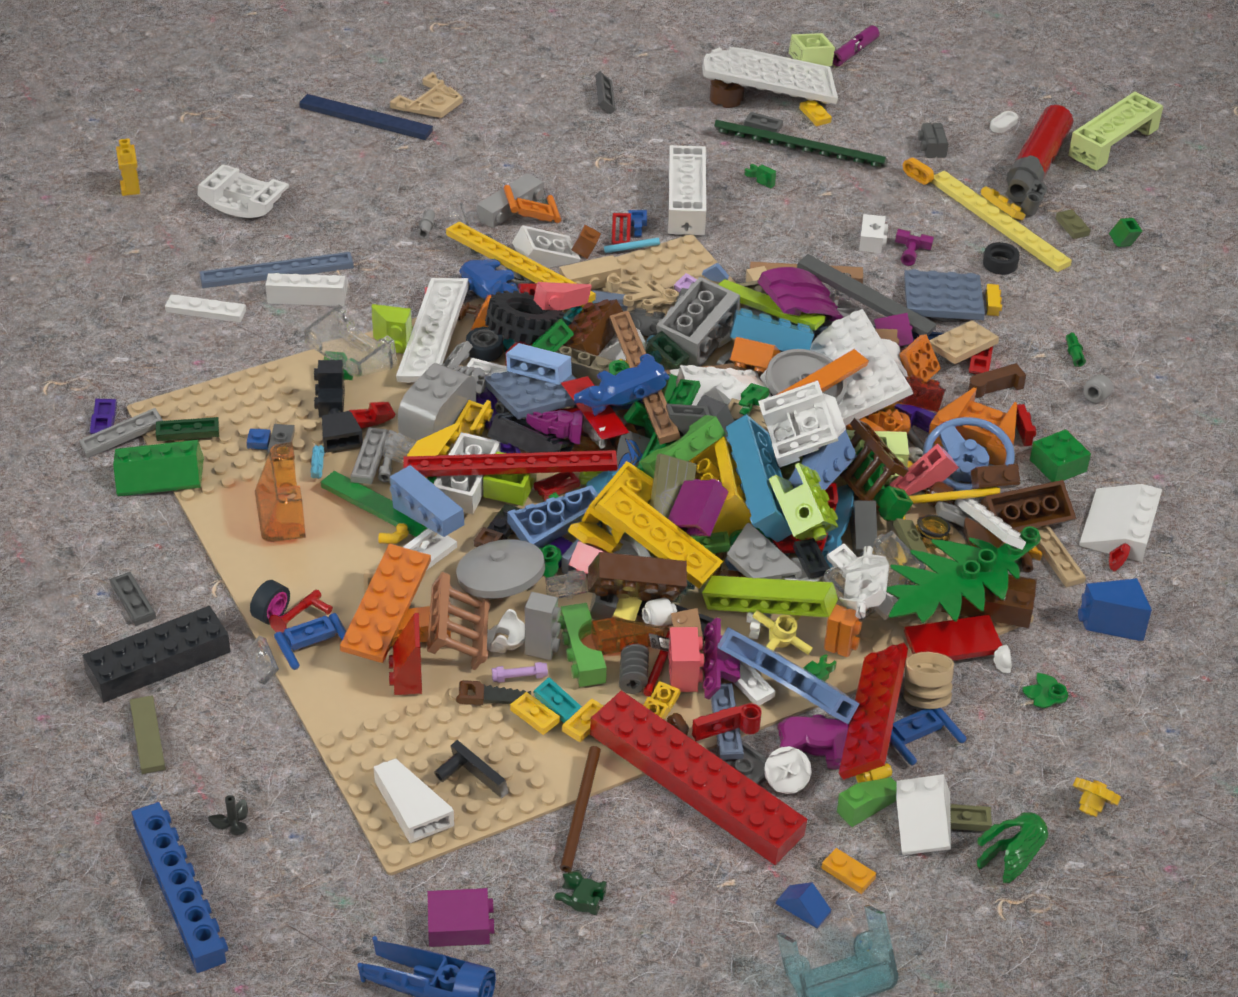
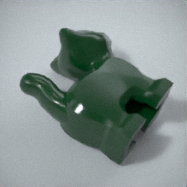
(586, 892)

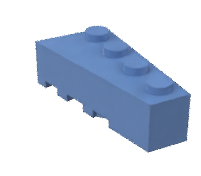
(827, 461)
(425, 502)
(550, 519)

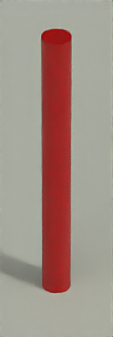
(655, 673)

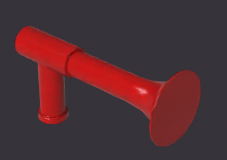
(279, 623)

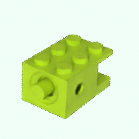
(806, 505)

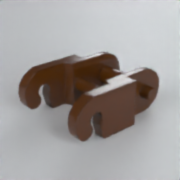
(465, 309)

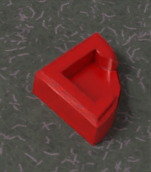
(1118, 556)

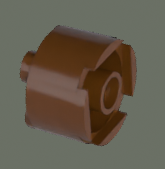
(727, 94)

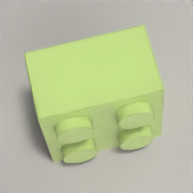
(812, 48)

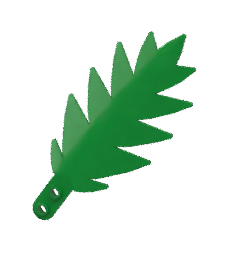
(963, 576)

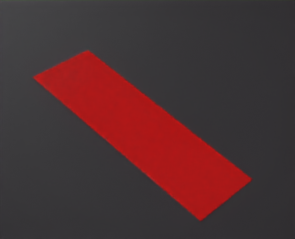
(606, 419)

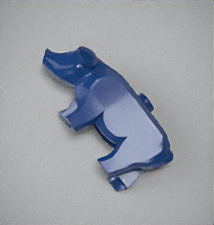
(485, 279)
(625, 386)

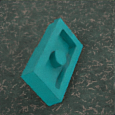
(556, 699)

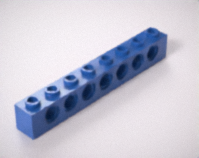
(179, 887)

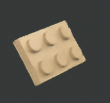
(963, 342)

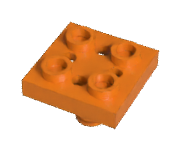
(920, 358)

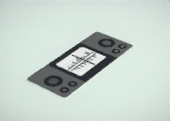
(659, 642)

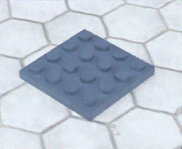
(944, 294)
(526, 394)

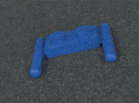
(307, 634)
(920, 725)

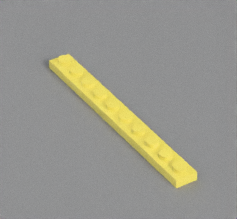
(1001, 221)

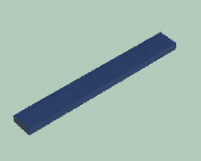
(366, 116)

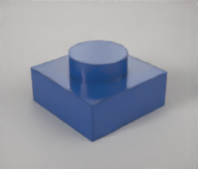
(258, 439)

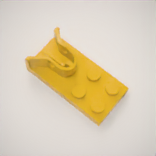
(634, 480)

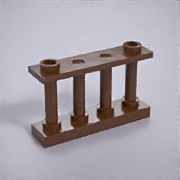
(882, 455)

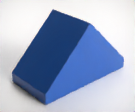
(805, 903)

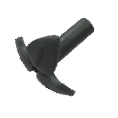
(235, 813)

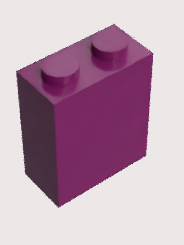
(698, 506)
(459, 917)

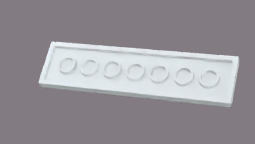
(433, 327)

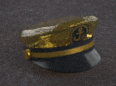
(931, 528)

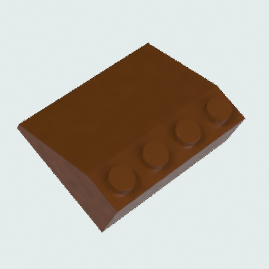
(1014, 610)

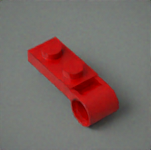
(745, 717)

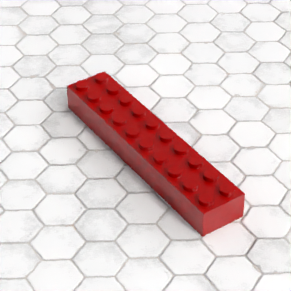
(698, 777)

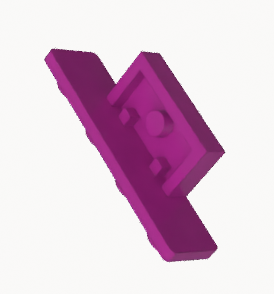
(717, 662)

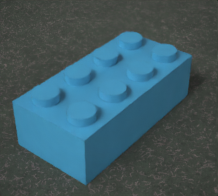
(769, 331)

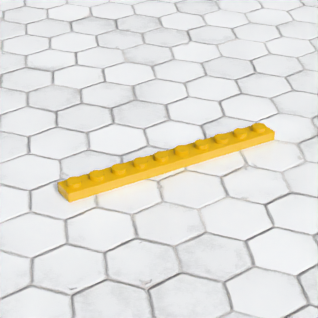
(506, 256)

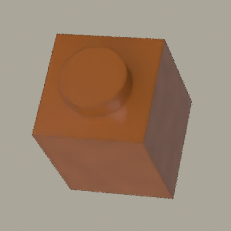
(586, 241)

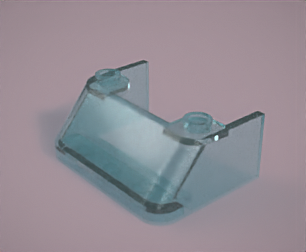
(861, 975)

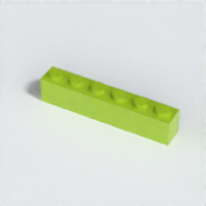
(770, 596)

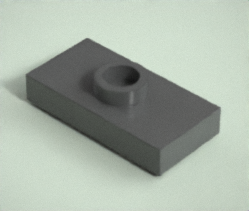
(281, 434)

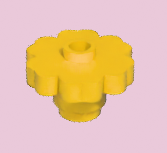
(1094, 796)

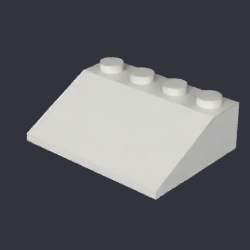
(1121, 517)

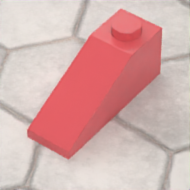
(561, 295)
(929, 469)

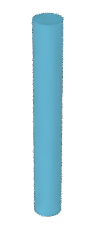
(632, 245)

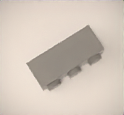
(542, 626)

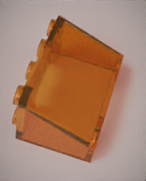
(279, 516)

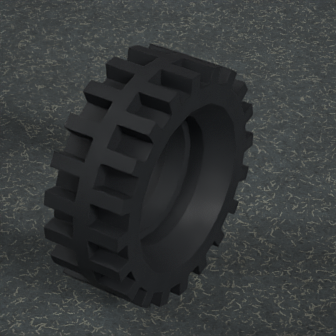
(519, 316)

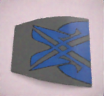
(631, 448)

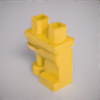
(128, 166)

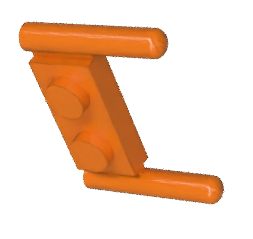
(533, 209)

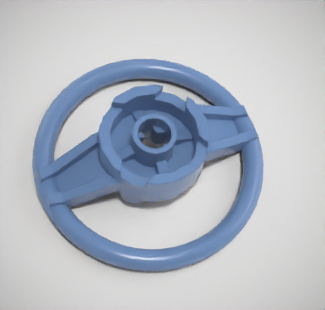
(966, 453)

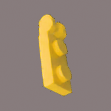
(1002, 203)

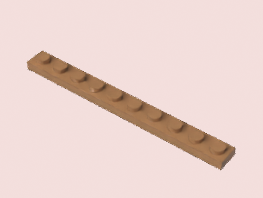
(633, 350)

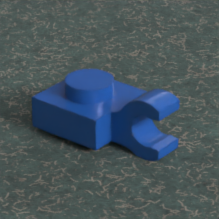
(638, 219)

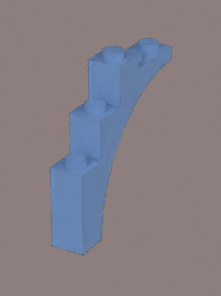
(789, 674)

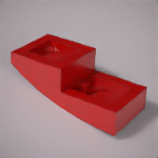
(981, 361)
(376, 414)

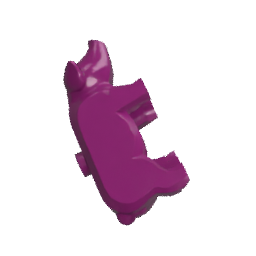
(815, 736)

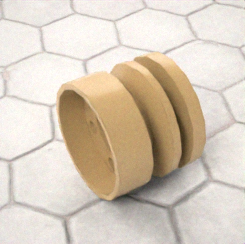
(928, 680)

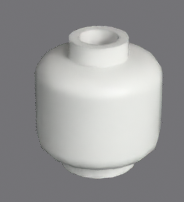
(658, 612)

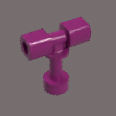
(912, 243)

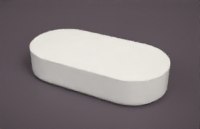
(1004, 122)

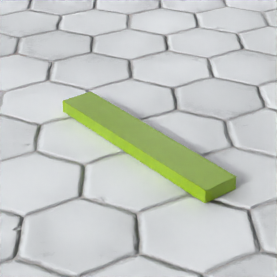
(766, 304)

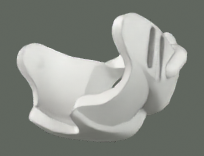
(510, 626)

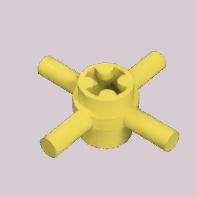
(782, 631)

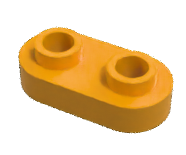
(918, 171)

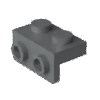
(646, 321)

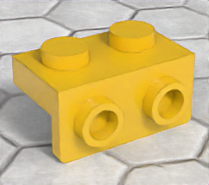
(474, 417)

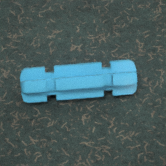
(317, 462)

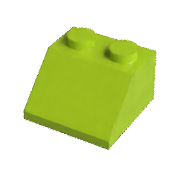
(392, 322)

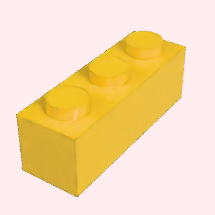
(993, 299)

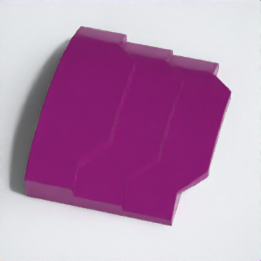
(798, 292)

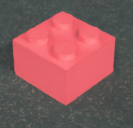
(685, 658)

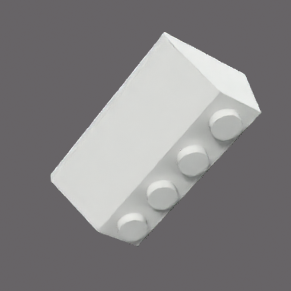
(306, 289)
(709, 379)

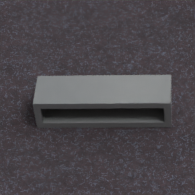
(496, 207)

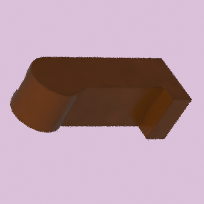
(998, 380)

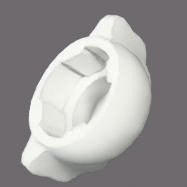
(1003, 659)

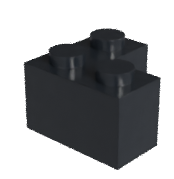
(329, 387)

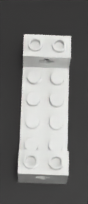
(687, 190)

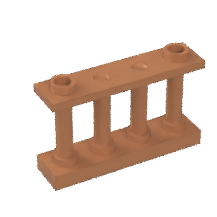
(440, 623)

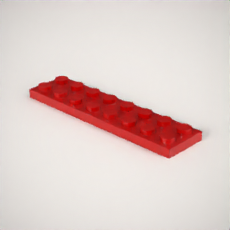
(874, 718)

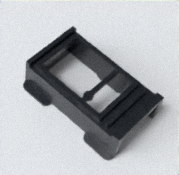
(518, 432)

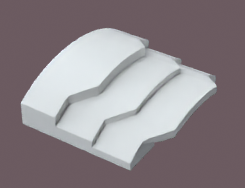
(238, 193)
(801, 421)

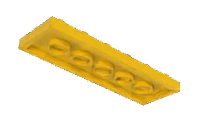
(658, 533)

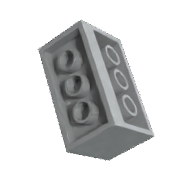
(700, 319)

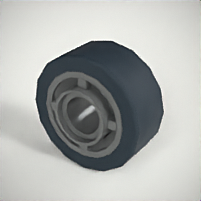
(485, 344)

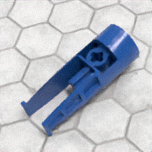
(433, 973)

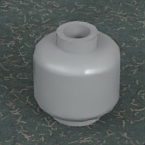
(1098, 388)

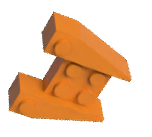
(966, 407)

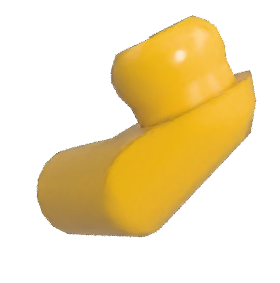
(395, 537)

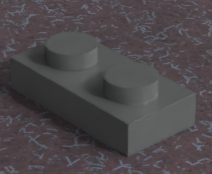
(763, 122)

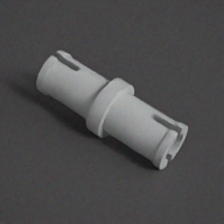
(426, 224)

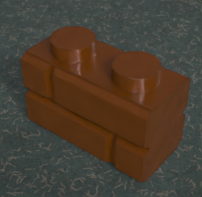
(995, 476)

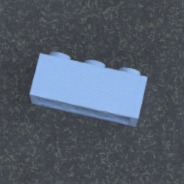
(539, 363)

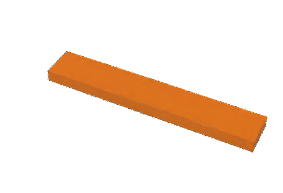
(834, 371)

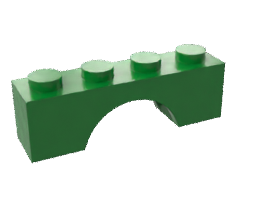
(892, 501)

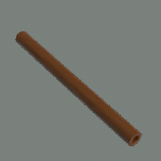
(580, 809)

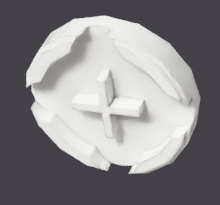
(787, 770)

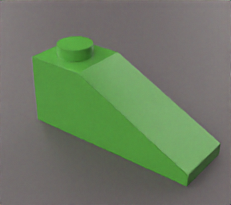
(866, 799)

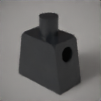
(340, 431)

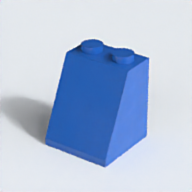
(1115, 609)

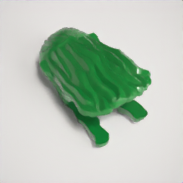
(1019, 848)

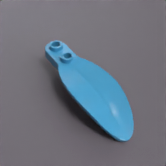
(843, 512)

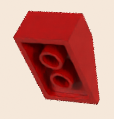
(407, 660)

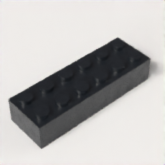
(156, 653)

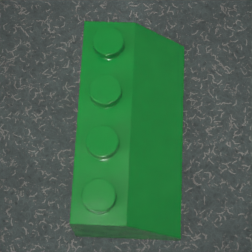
(158, 468)

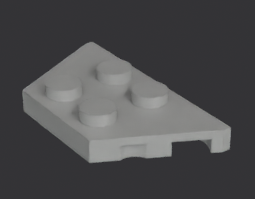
(759, 557)

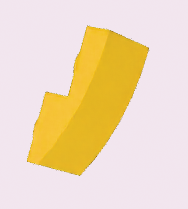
(662, 699)

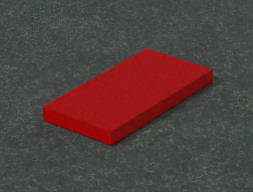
(955, 639)

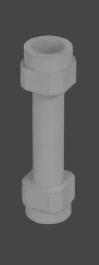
(385, 471)

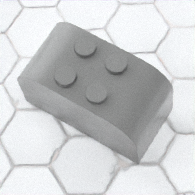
(434, 401)

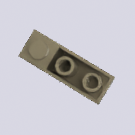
(585, 364)

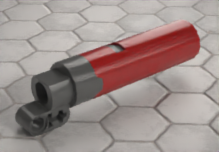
(1036, 158)

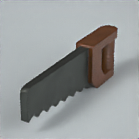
(486, 694)

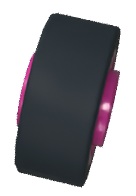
(269, 600)

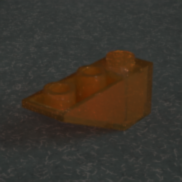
(614, 634)

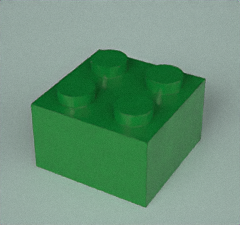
(1060, 456)

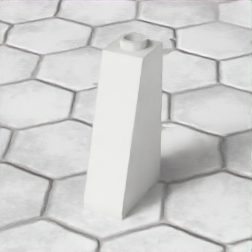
(412, 802)

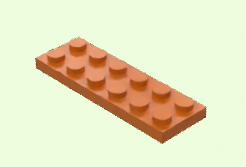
(385, 603)

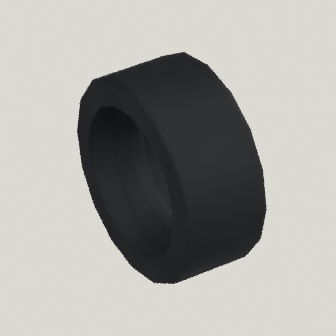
(1002, 250)

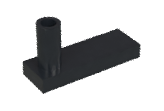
(464, 757)

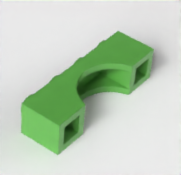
(698, 438)
(587, 663)

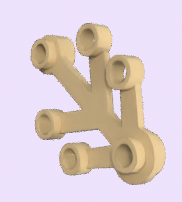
(636, 285)

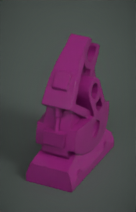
(559, 422)

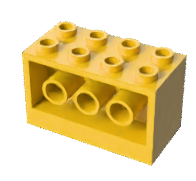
(718, 464)

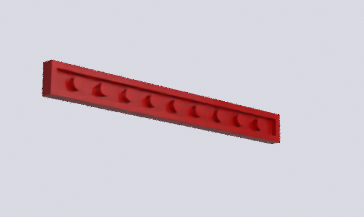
(513, 463)

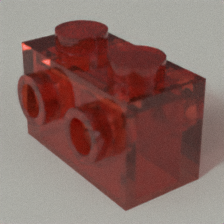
(925, 394)

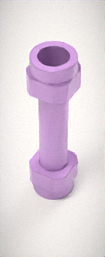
(499, 673)

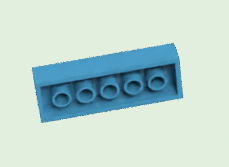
(755, 465)

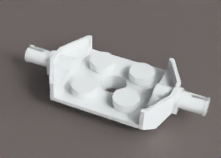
(864, 572)

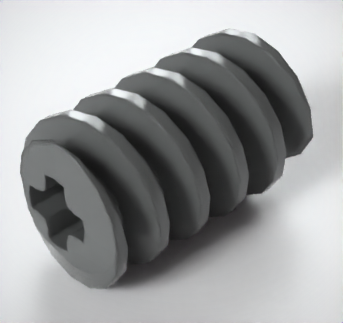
(633, 668)

